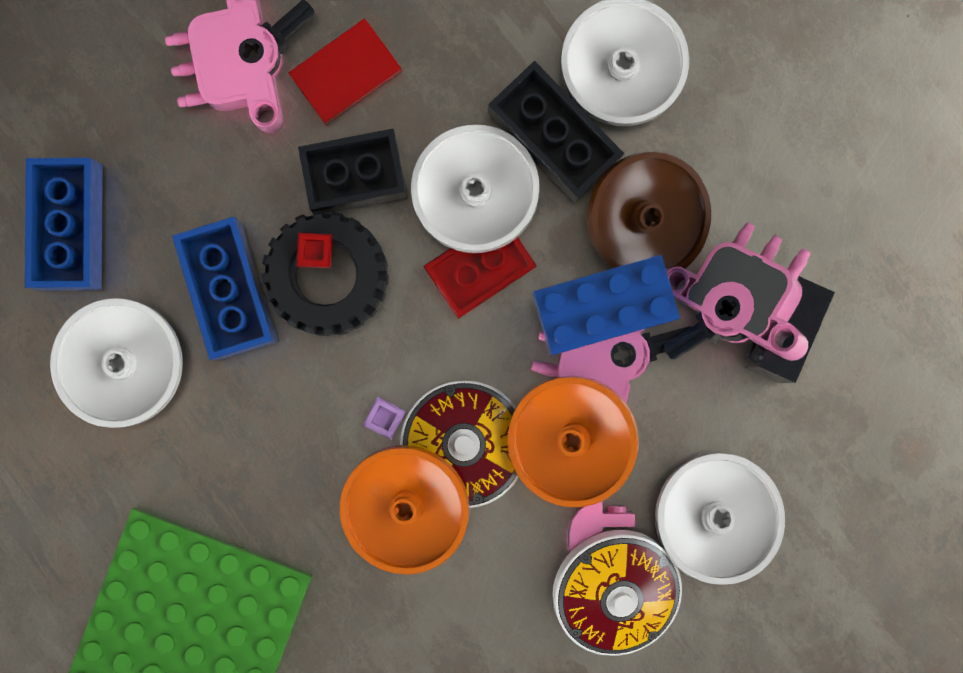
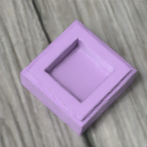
(384, 418)

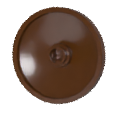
(649, 209)

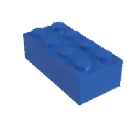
(63, 224)
(225, 288)
(605, 305)

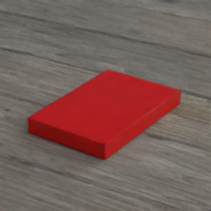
(345, 71)
(475, 277)

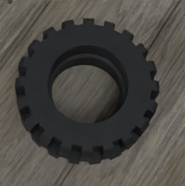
(333, 318)

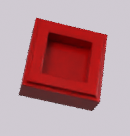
(314, 250)

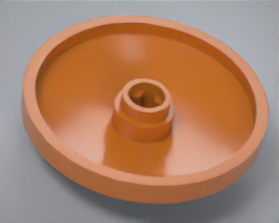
(573, 441)
(404, 509)

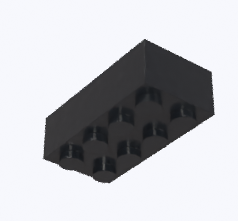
(554, 131)

